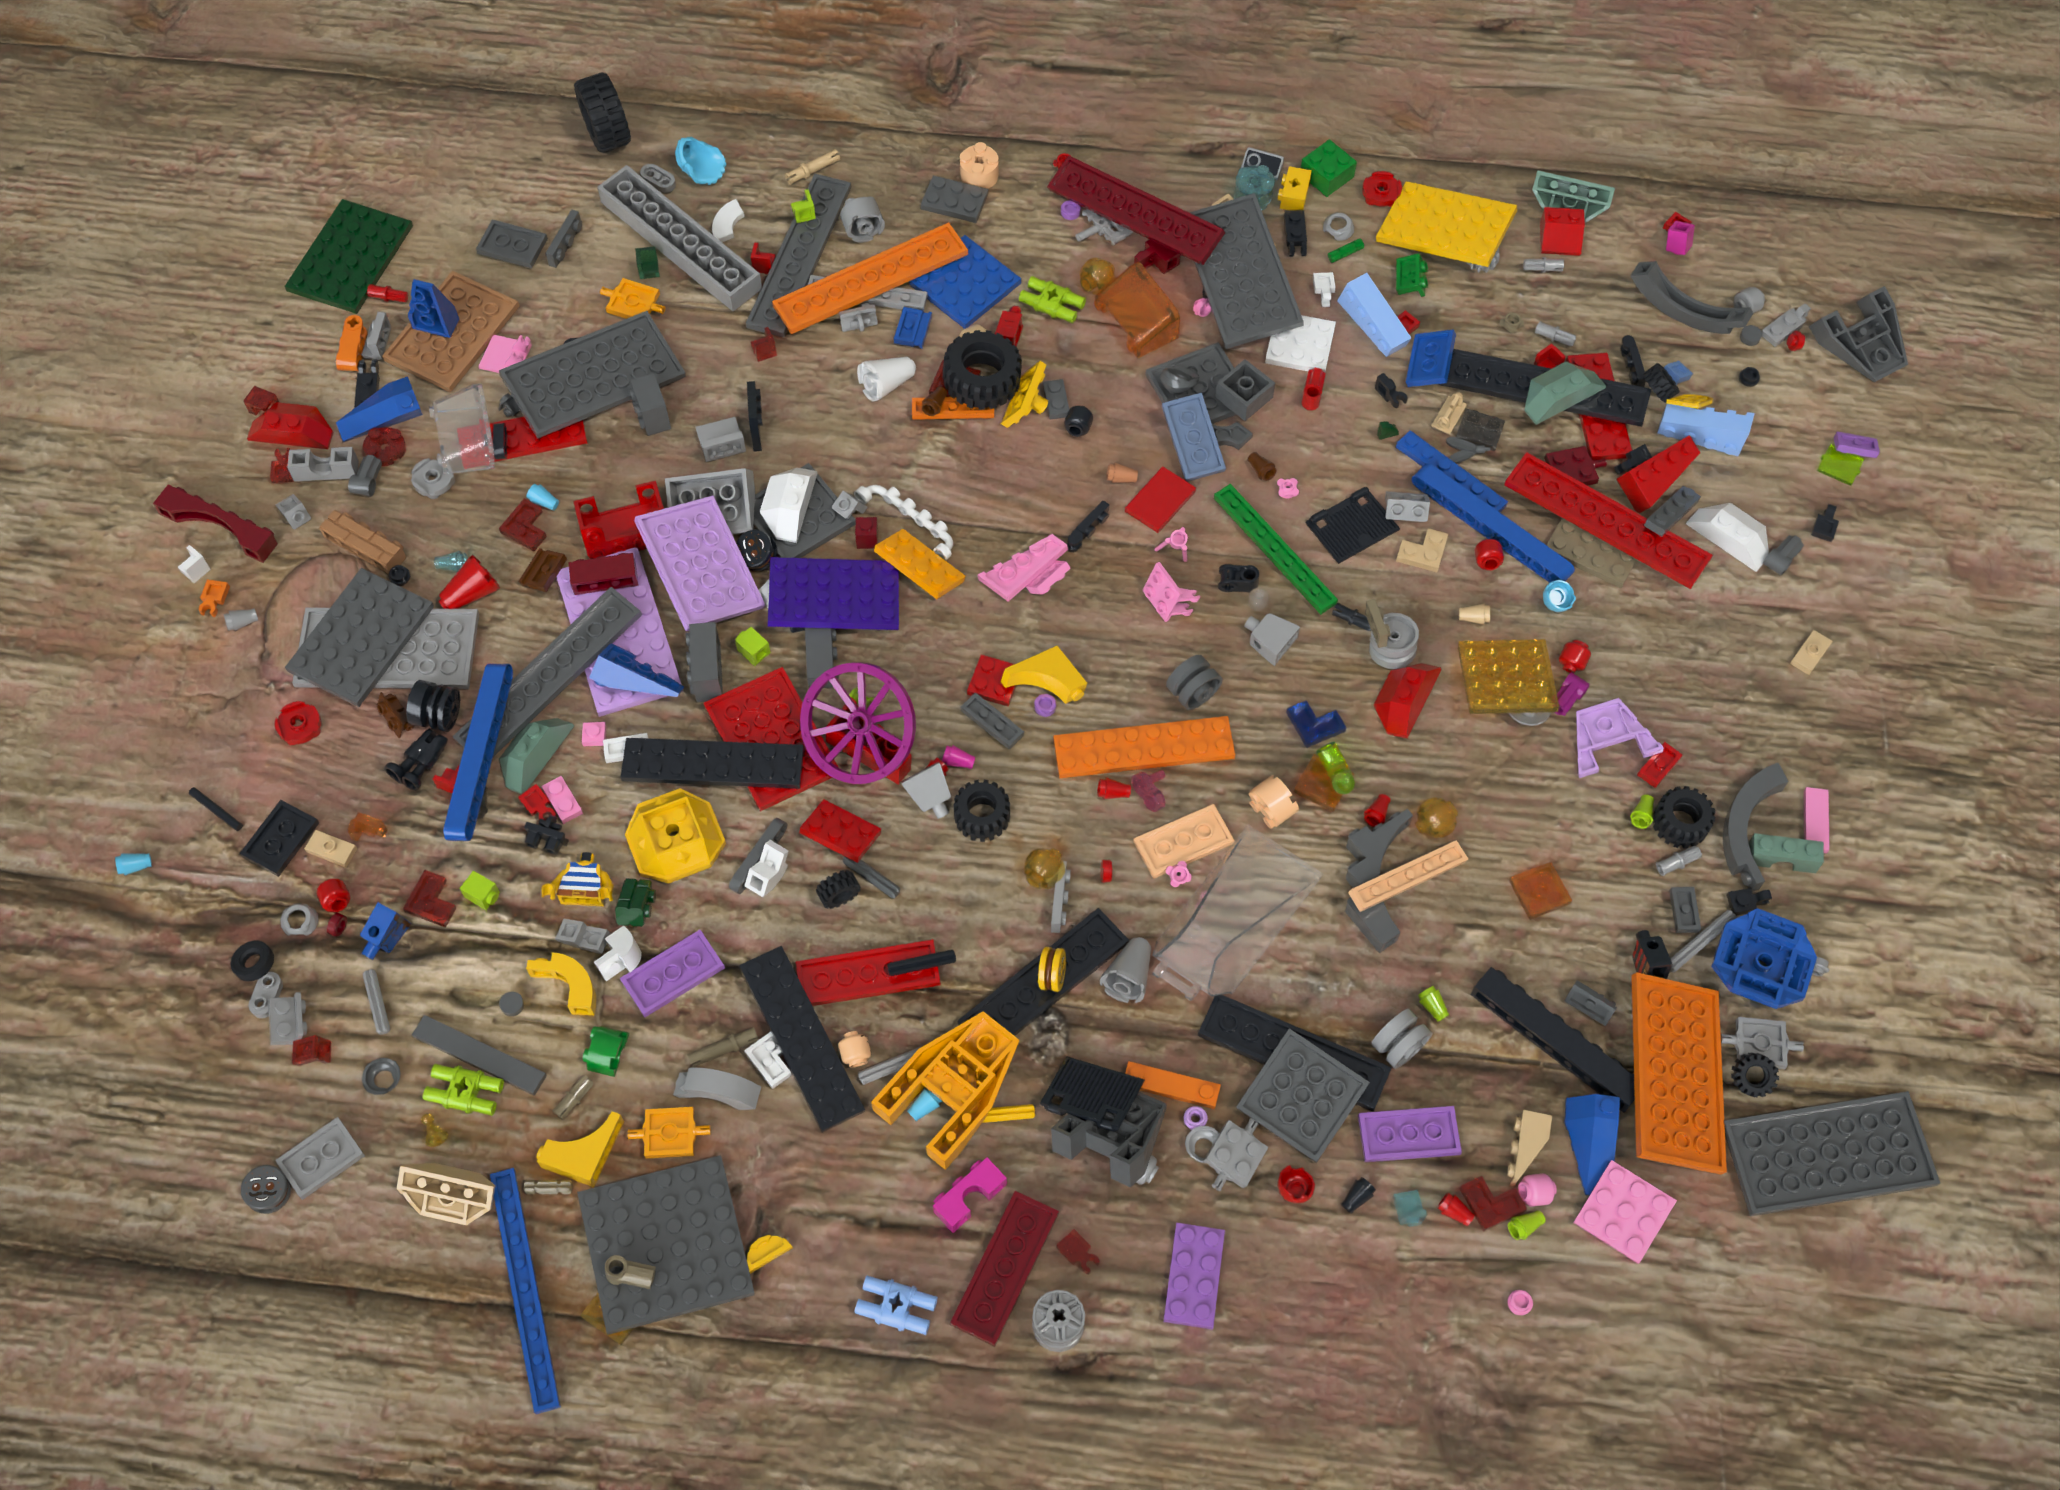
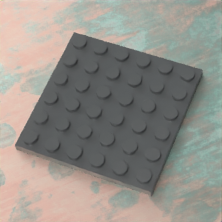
(680, 1225)

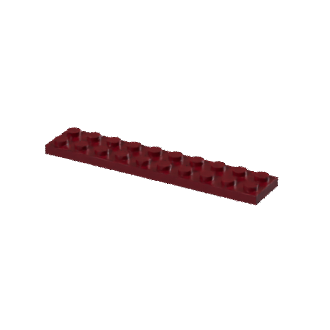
(1136, 210)

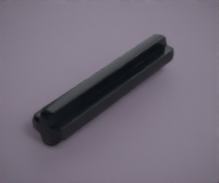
(921, 962)

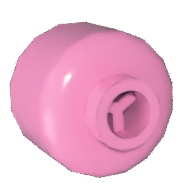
(1537, 1190)

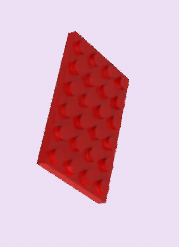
(767, 713)

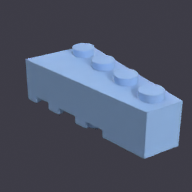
(1374, 315)
(1706, 427)

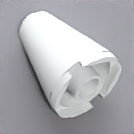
(884, 375)

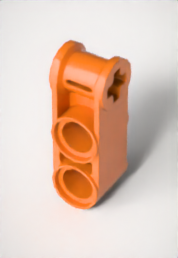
(351, 344)

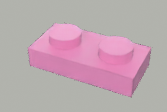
(1049, 576)
(562, 799)

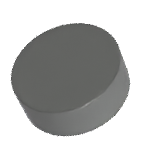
(1750, 335)
(511, 1003)

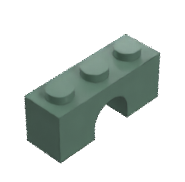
(1802, 853)

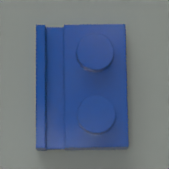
(912, 327)

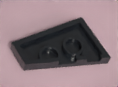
(754, 414)

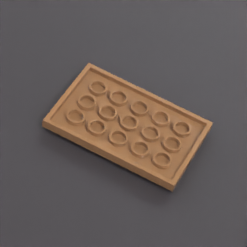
(445, 359)

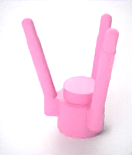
(1178, 541)

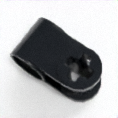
(1237, 578)

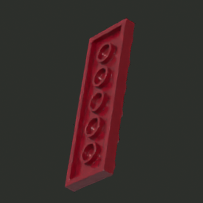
(1004, 1268)

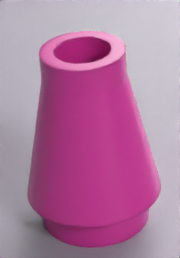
(957, 758)

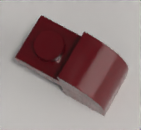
(1159, 256)

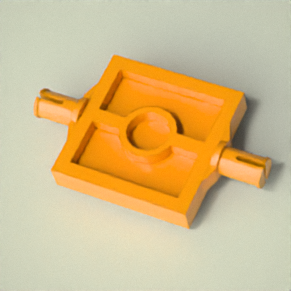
(632, 299)
(669, 1132)

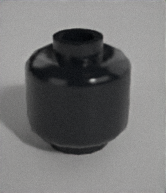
(1078, 421)

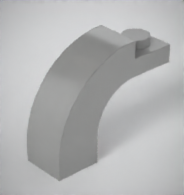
(718, 1086)

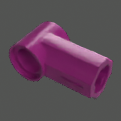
(1571, 690)

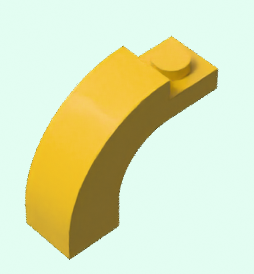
(582, 992)

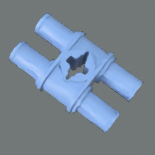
(901, 1316)

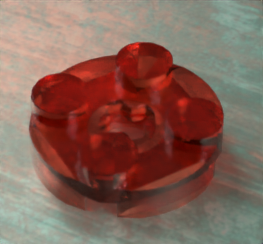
(381, 436)

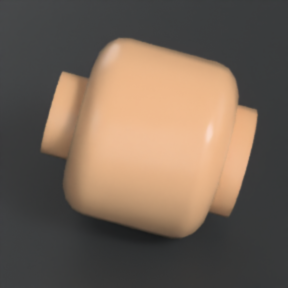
(854, 1049)

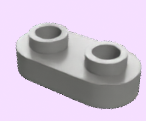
(660, 178)
(263, 993)

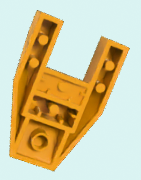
(962, 1071)

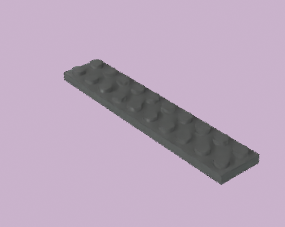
(799, 252)
(561, 663)

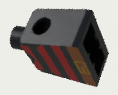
(1651, 955)

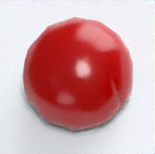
(1295, 1184)

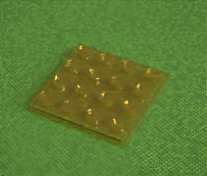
(1507, 676)

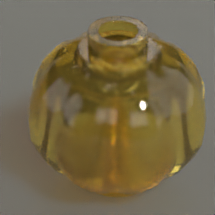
(1096, 273)
(1436, 817)
(1044, 868)

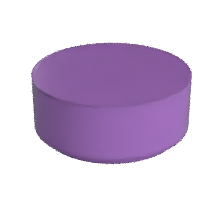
(1070, 210)
(1045, 705)

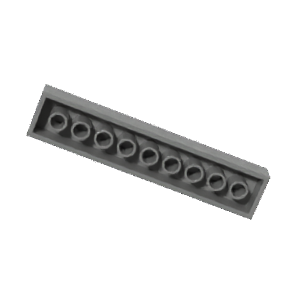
(680, 238)

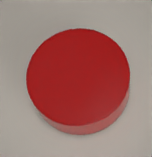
(1106, 870)

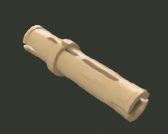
(813, 166)

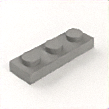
(1060, 898)

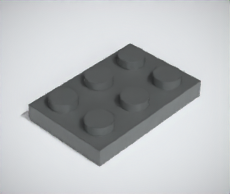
(954, 199)
(511, 243)

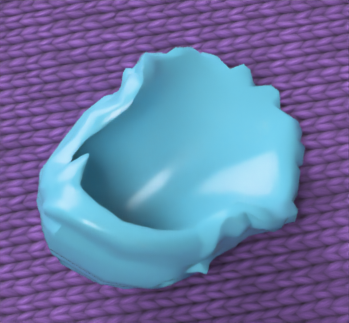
(700, 160)

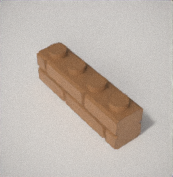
(362, 541)

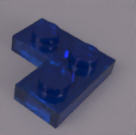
(1313, 729)

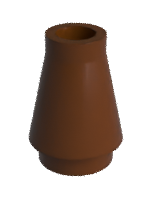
(933, 403)
(1264, 468)

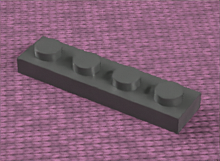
(1672, 511)

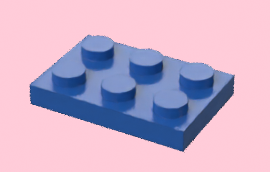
(1430, 358)

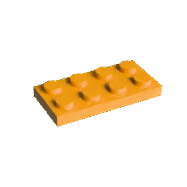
(919, 563)

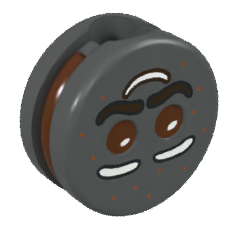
(265, 1189)

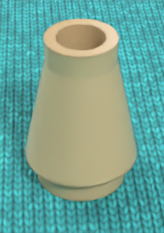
(1476, 614)

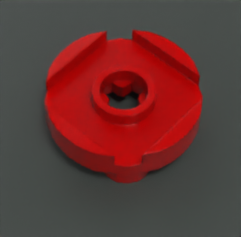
(1376, 197)
(298, 734)

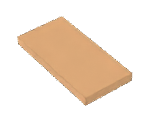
(1183, 840)

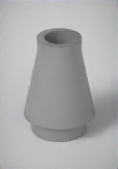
(240, 618)

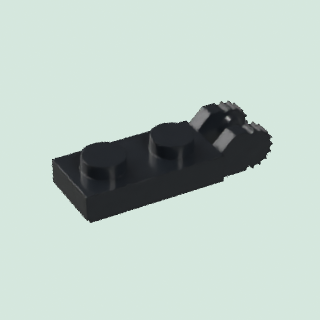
(1295, 231)
(1633, 361)
(366, 383)
(1087, 526)

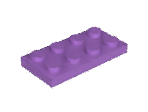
(672, 973)
(1409, 1134)
(1194, 1276)

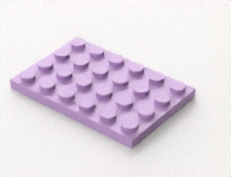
(699, 562)

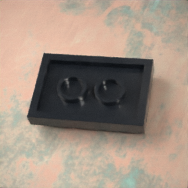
(279, 838)

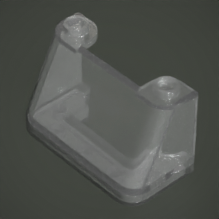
(463, 431)

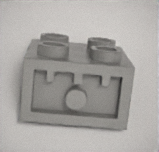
(720, 439)

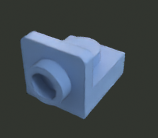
(1678, 372)

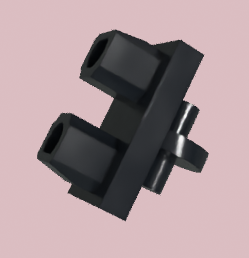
(554, 838)

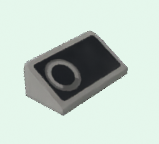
(1256, 157)

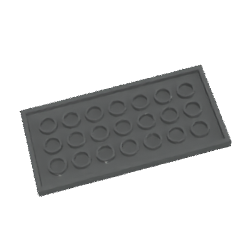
(1246, 275)
(589, 373)
(1830, 1153)

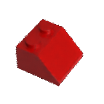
(1562, 231)

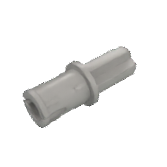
(1544, 264)
(1555, 334)
(1678, 860)

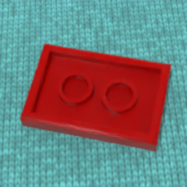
(1160, 499)

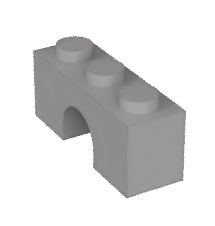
(307, 467)

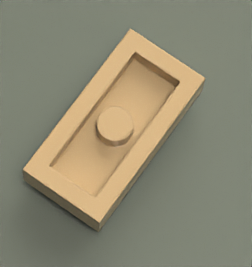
(1811, 652)
(330, 848)

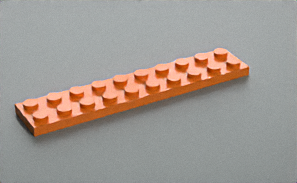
(869, 278)

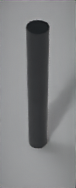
(214, 808)

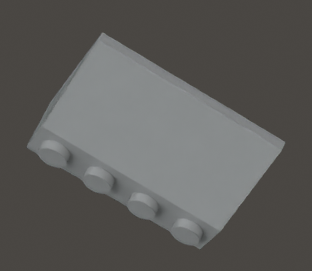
(731, 489)

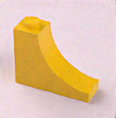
(1049, 671)
(582, 1158)

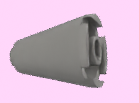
(1128, 972)

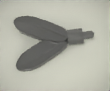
(1467, 449)

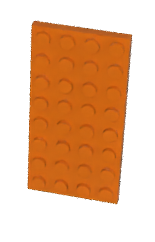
(1678, 1074)

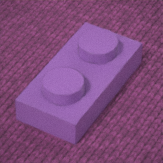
(1856, 444)

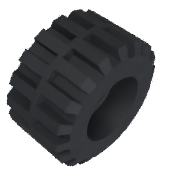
(982, 794)
(1691, 803)

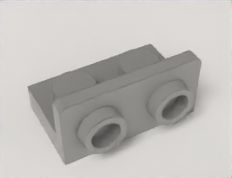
(377, 337)
(1407, 506)
(286, 1019)

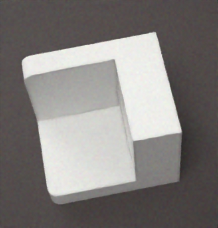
(194, 566)

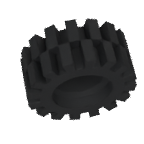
(1661, 382)
(838, 889)
(1768, 1080)

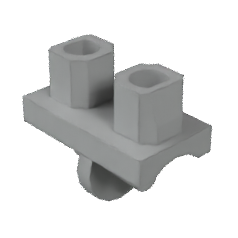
(858, 317)

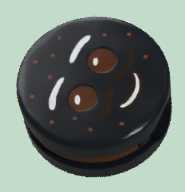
(757, 549)

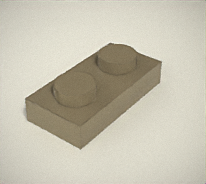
(1375, 618)

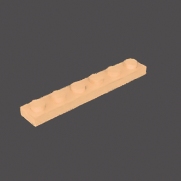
(1408, 876)

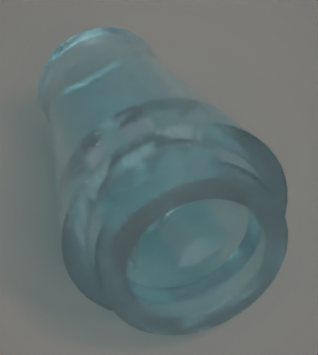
(450, 561)

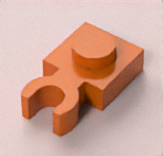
(213, 594)

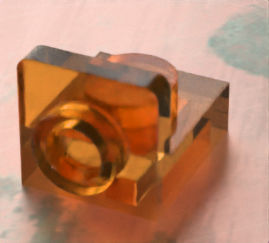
(366, 824)

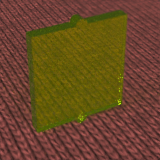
(1840, 465)

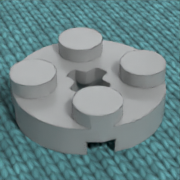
(428, 487)

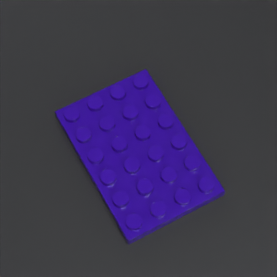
(833, 594)

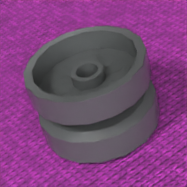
(1194, 682)

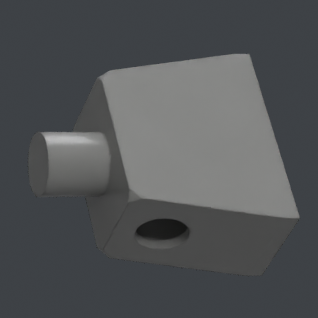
(1272, 636)
(929, 789)

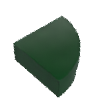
(1387, 430)

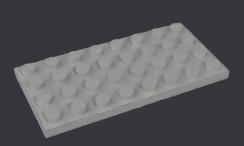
(436, 652)

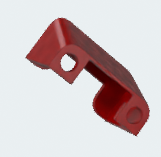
(615, 528)

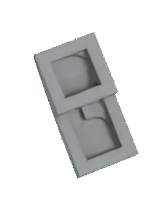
(582, 936)

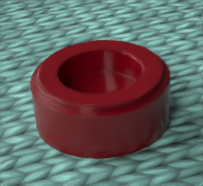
(337, 924)

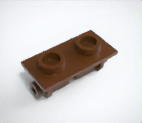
(389, 708)

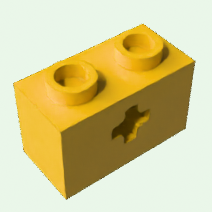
(1295, 188)

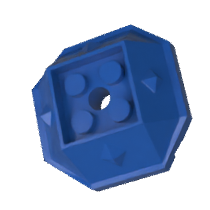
(1776, 943)

